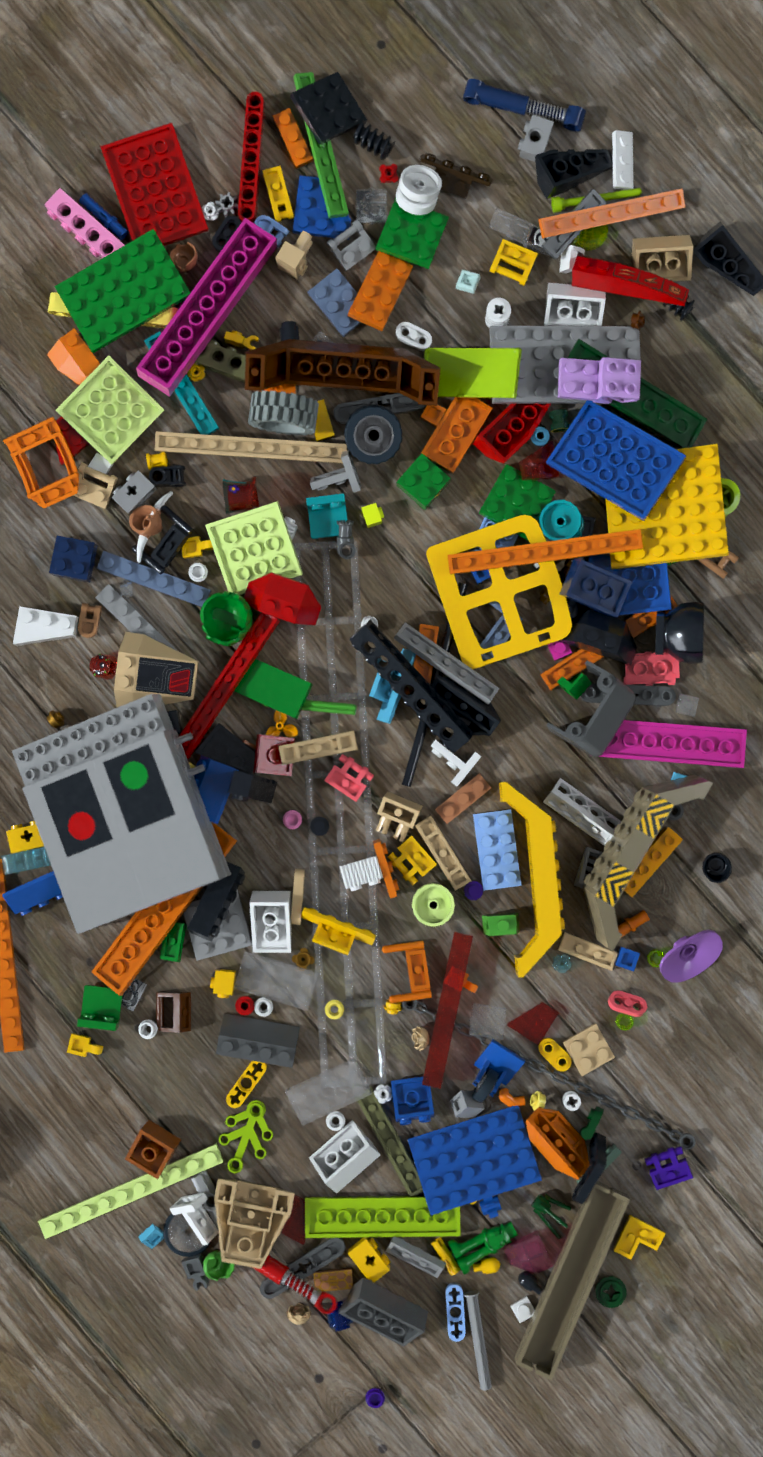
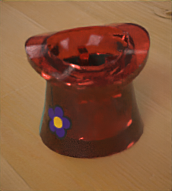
(240, 495)

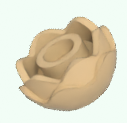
(420, 1038)
(298, 1314)

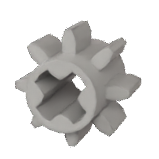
(231, 207)

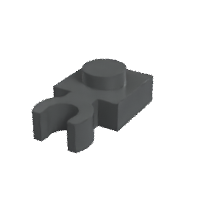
(194, 1269)

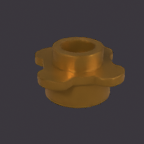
(303, 954)

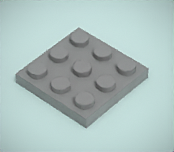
(232, 935)

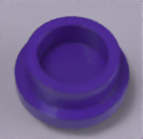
(473, 890)
(375, 1397)

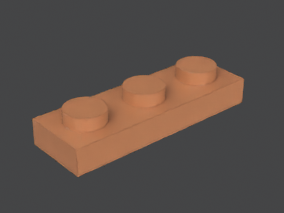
(463, 798)

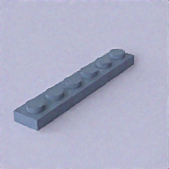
(151, 579)

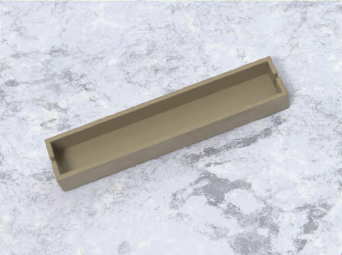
(571, 1280)

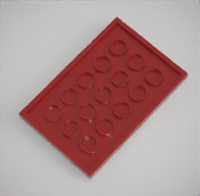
(155, 185)

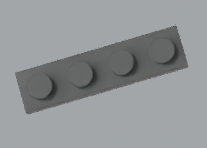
(557, 244)

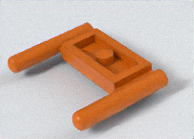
(417, 971)

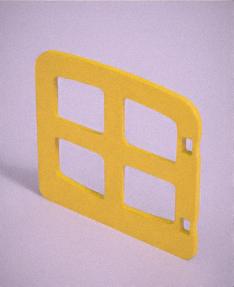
(501, 591)

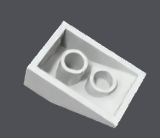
(271, 921)

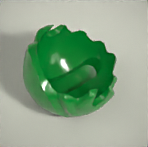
(226, 618)

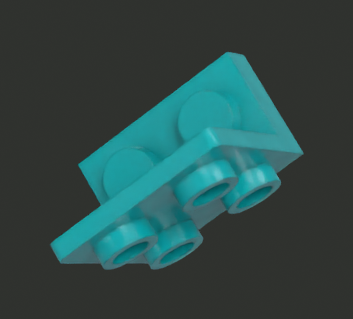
(324, 514)

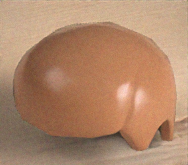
(184, 257)

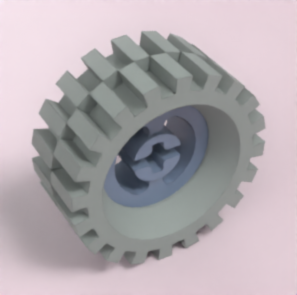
(283, 413)

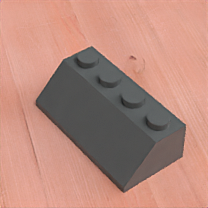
(258, 1040)
(384, 1312)

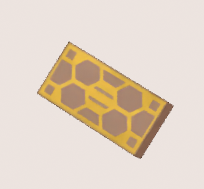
(333, 1279)

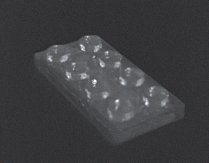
(276, 980)
(328, 1092)

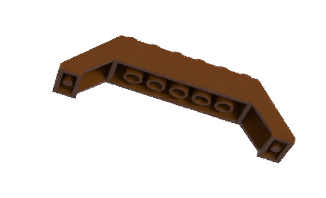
(342, 367)

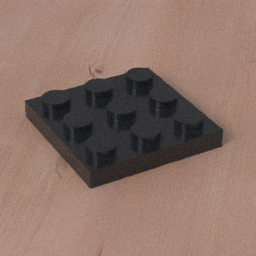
(328, 108)

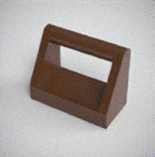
(181, 1011)

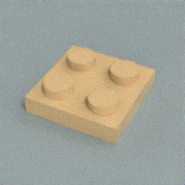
(588, 1049)

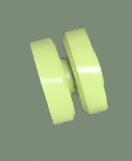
(443, 899)

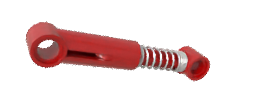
(280, 1274)

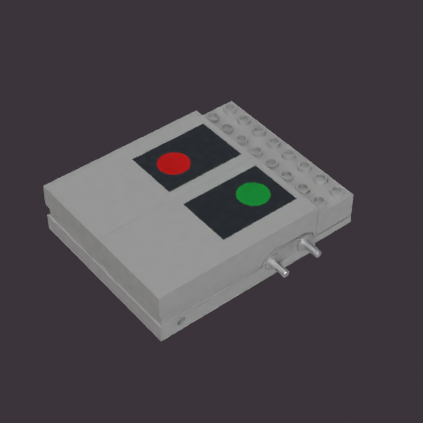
(120, 813)

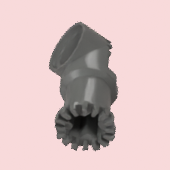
(345, 538)

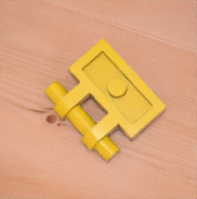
(416, 856)

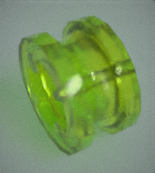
(651, 962)
(622, 1027)

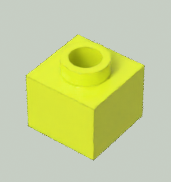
(372, 515)

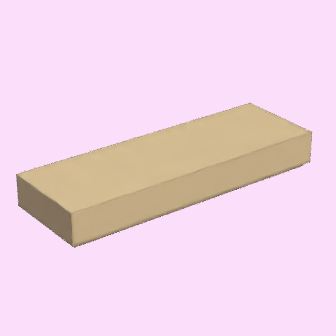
(588, 951)

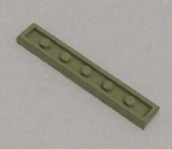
(391, 1143)

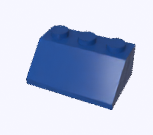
(214, 786)
(33, 893)

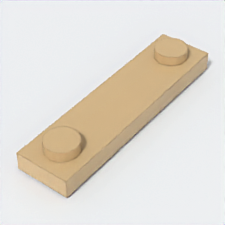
(318, 747)
(443, 853)

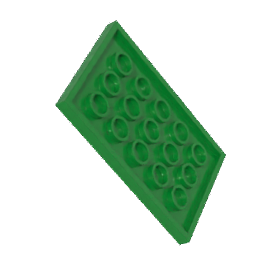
(123, 291)

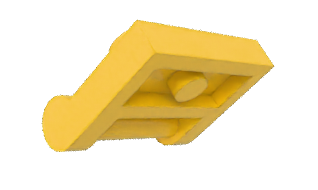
(516, 256)

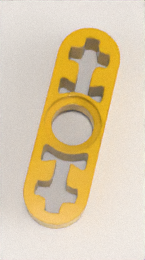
(242, 1097)

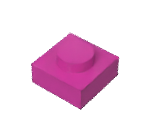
(559, 650)

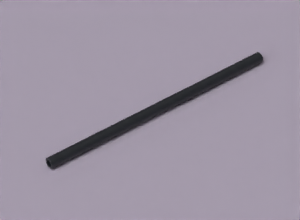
(422, 727)

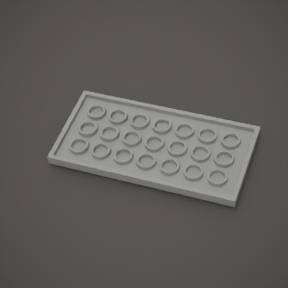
(547, 344)

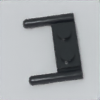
(170, 544)

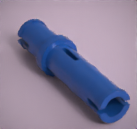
(110, 222)

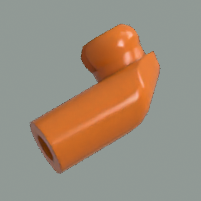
(509, 1100)

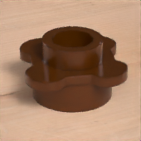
(637, 320)

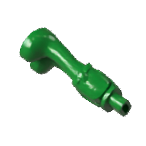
(493, 1238)

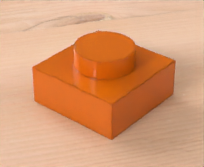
(433, 414)

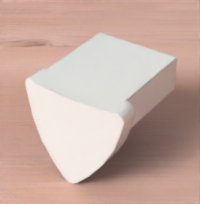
(569, 257)

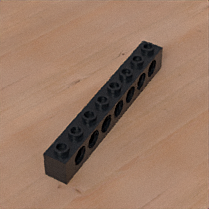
(410, 676)

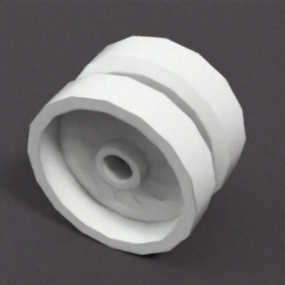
(418, 189)

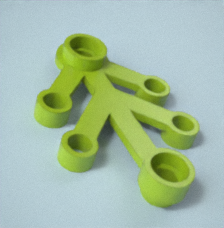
(247, 1132)

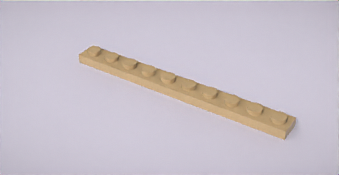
(249, 447)

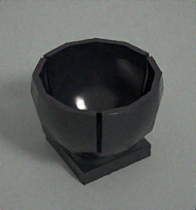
(681, 632)

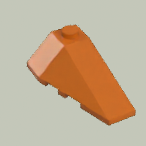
(73, 357)

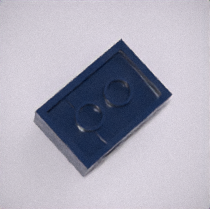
(595, 587)

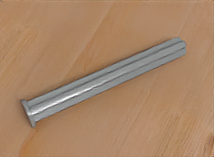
(478, 1339)

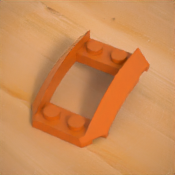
(30, 438)

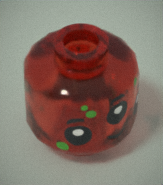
(103, 666)

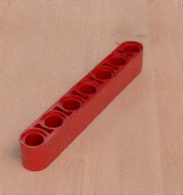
(251, 149)

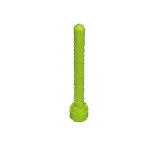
(559, 204)

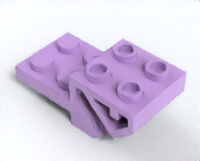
(599, 380)

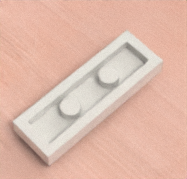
(622, 160)

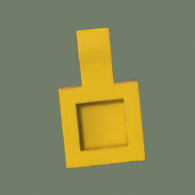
(235, 338)
(194, 546)
(81, 1045)

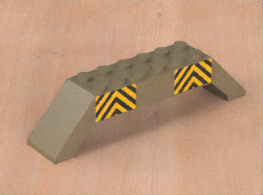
(629, 846)

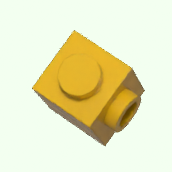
(223, 983)

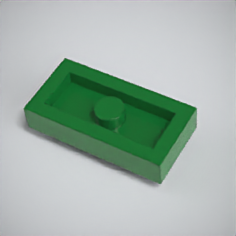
(173, 943)

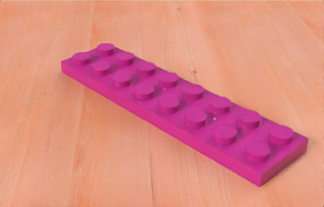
(678, 744)

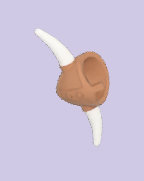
(147, 522)

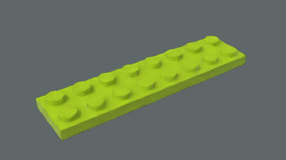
(377, 1217)

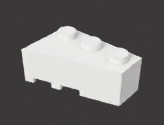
(43, 626)

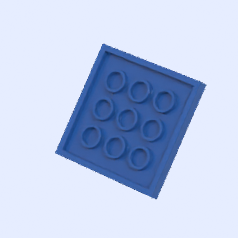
(648, 589)

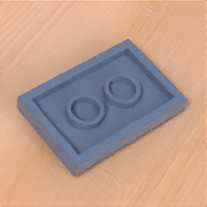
(335, 299)

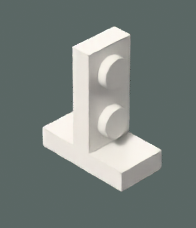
(454, 762)
(196, 1216)

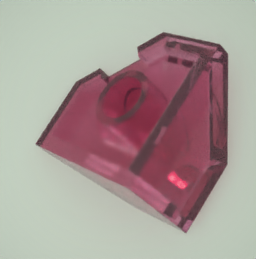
(528, 1253)

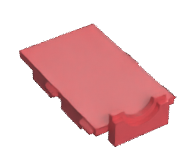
(652, 669)

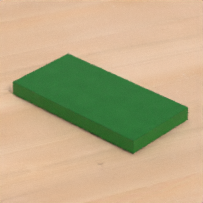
(274, 688)

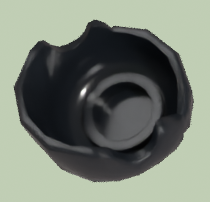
(717, 867)

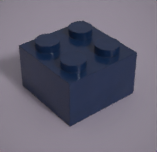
(73, 559)

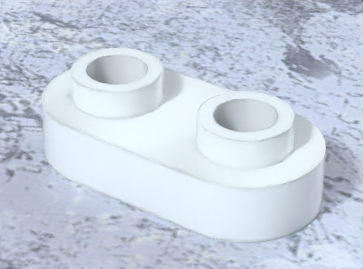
(414, 336)

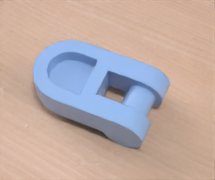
(269, 224)

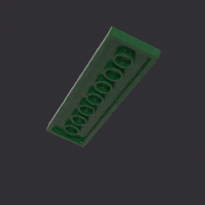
(654, 408)

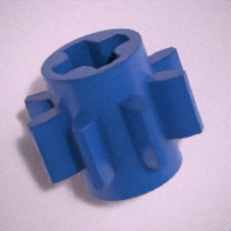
(490, 1206)

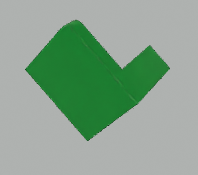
(576, 686)

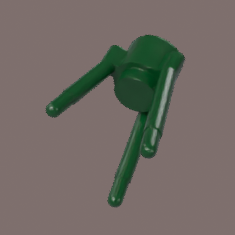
(542, 1205)

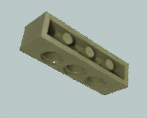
(225, 366)

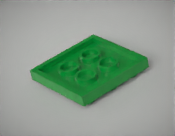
(412, 235)
(515, 497)

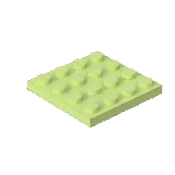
(110, 410)
(253, 546)

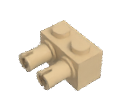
(292, 257)
(399, 810)

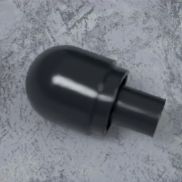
(529, 1282)

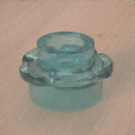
(562, 968)

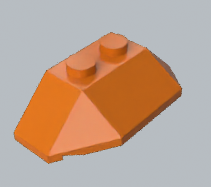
(558, 1142)

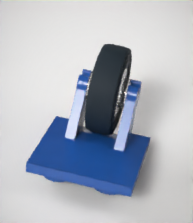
(500, 1068)

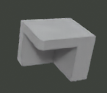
(465, 1106)

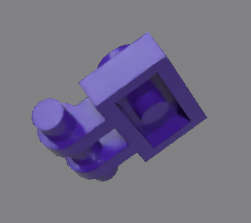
(670, 1173)

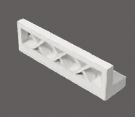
(581, 814)

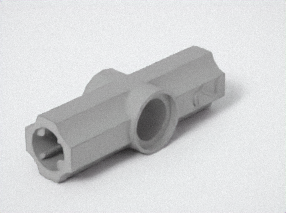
(205, 1185)

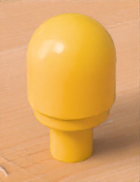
(487, 1265)

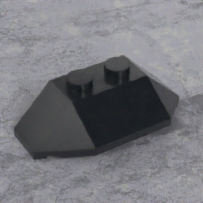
(602, 636)
(474, 712)

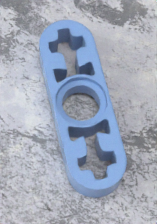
(461, 1325)

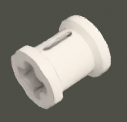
(565, 1098)

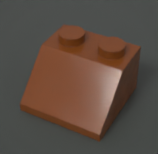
(153, 1149)

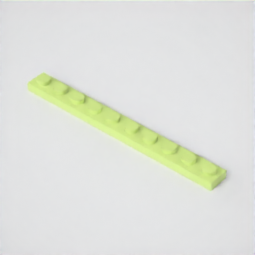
(130, 1191)

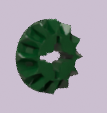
(616, 1298)

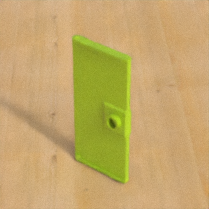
(476, 371)

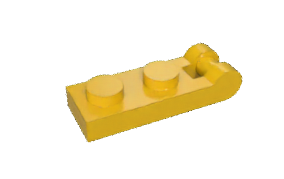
(277, 193)

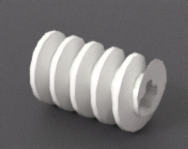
(498, 312)

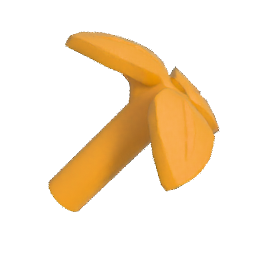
(280, 718)

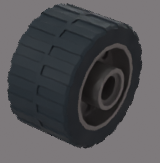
(377, 449)

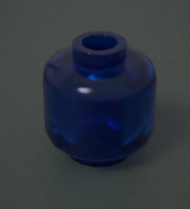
(338, 1321)

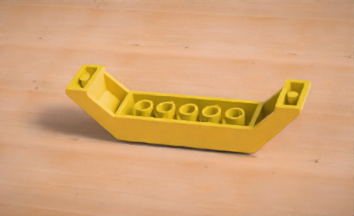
(542, 875)

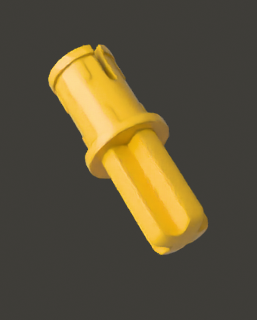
(445, 1256)

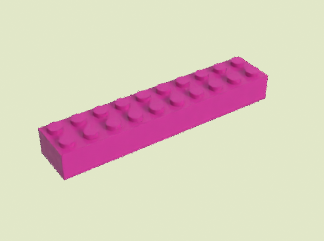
(207, 307)

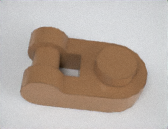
(89, 627)

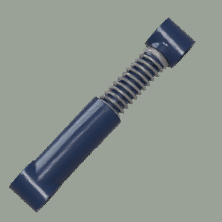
(478, 93)

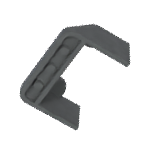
(607, 718)

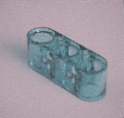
(25, 860)

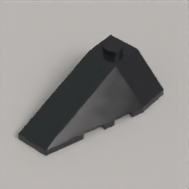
(725, 256)

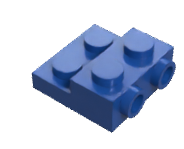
(412, 1101)

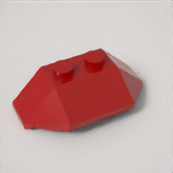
(283, 599)

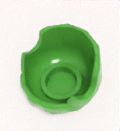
(215, 1268)

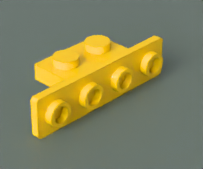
(334, 933)

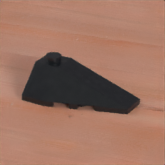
(565, 170)

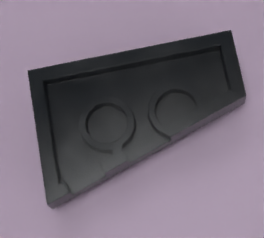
(227, 749)

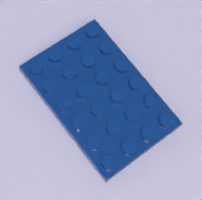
(616, 460)
(474, 1159)

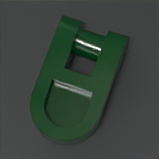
(594, 1116)

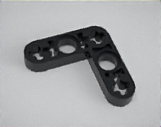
(598, 1161)

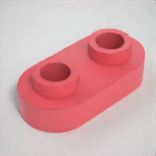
(627, 1002)

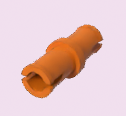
(631, 924)

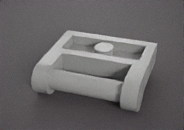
(354, 251)

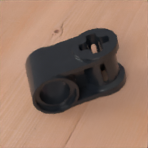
(169, 476)

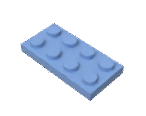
(497, 850)

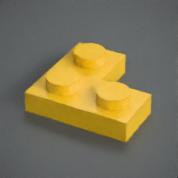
(636, 1232)

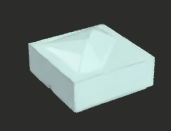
(468, 281)

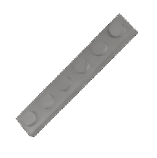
(128, 615)
(446, 663)

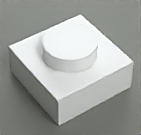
(523, 1309)

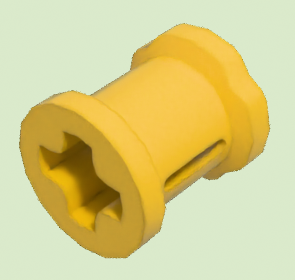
(156, 460)

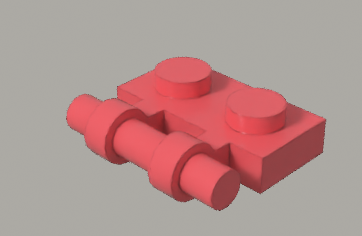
(345, 782)

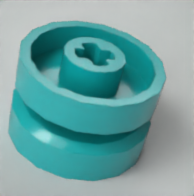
(556, 513)

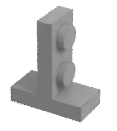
(338, 476)

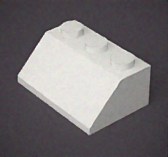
(573, 306)
(344, 1156)

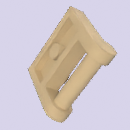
(93, 492)

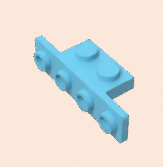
(382, 691)

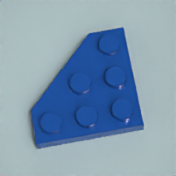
(312, 212)

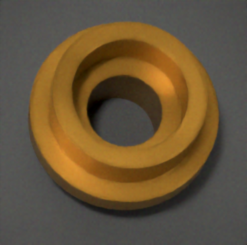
(55, 719)

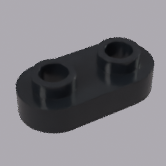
(224, 233)

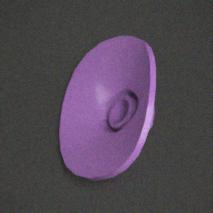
(691, 956)

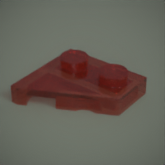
(295, 1224)

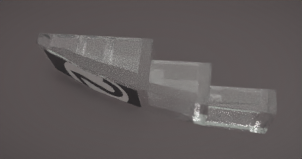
(518, 230)

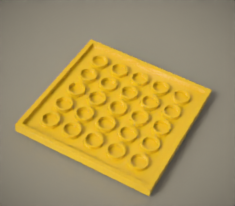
(684, 521)

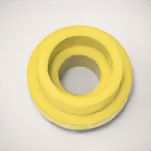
(330, 1014)
(538, 1100)

